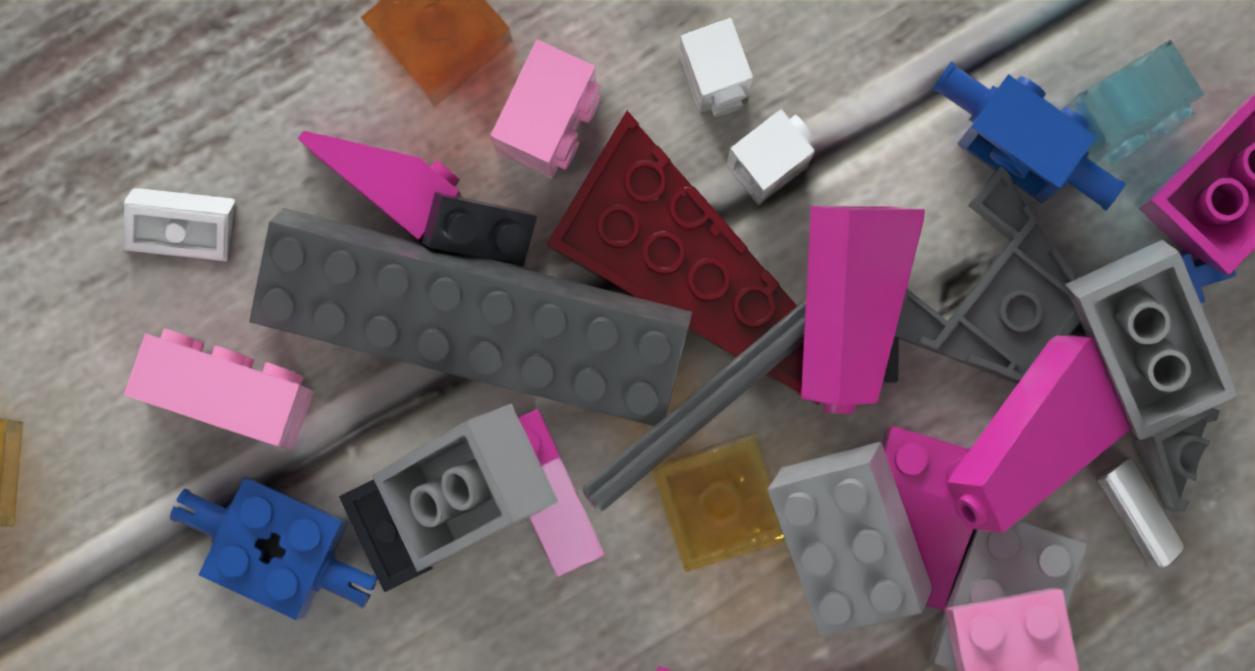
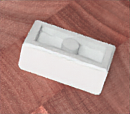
(178, 224)
(1141, 514)

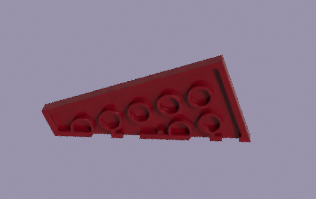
(667, 245)

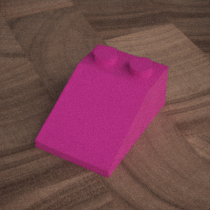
(921, 475)

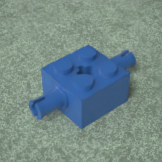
(1028, 137)
(242, 562)

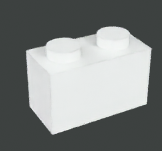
(716, 68)
(771, 155)

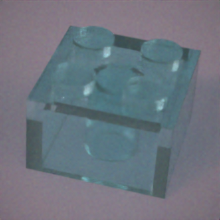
(1137, 99)

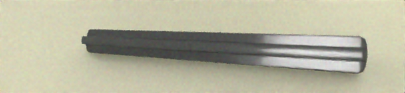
(697, 410)

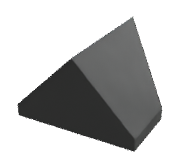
(1174, 456)

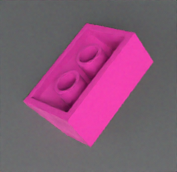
(1212, 195)

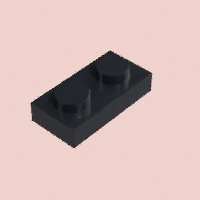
(479, 229)
(379, 536)

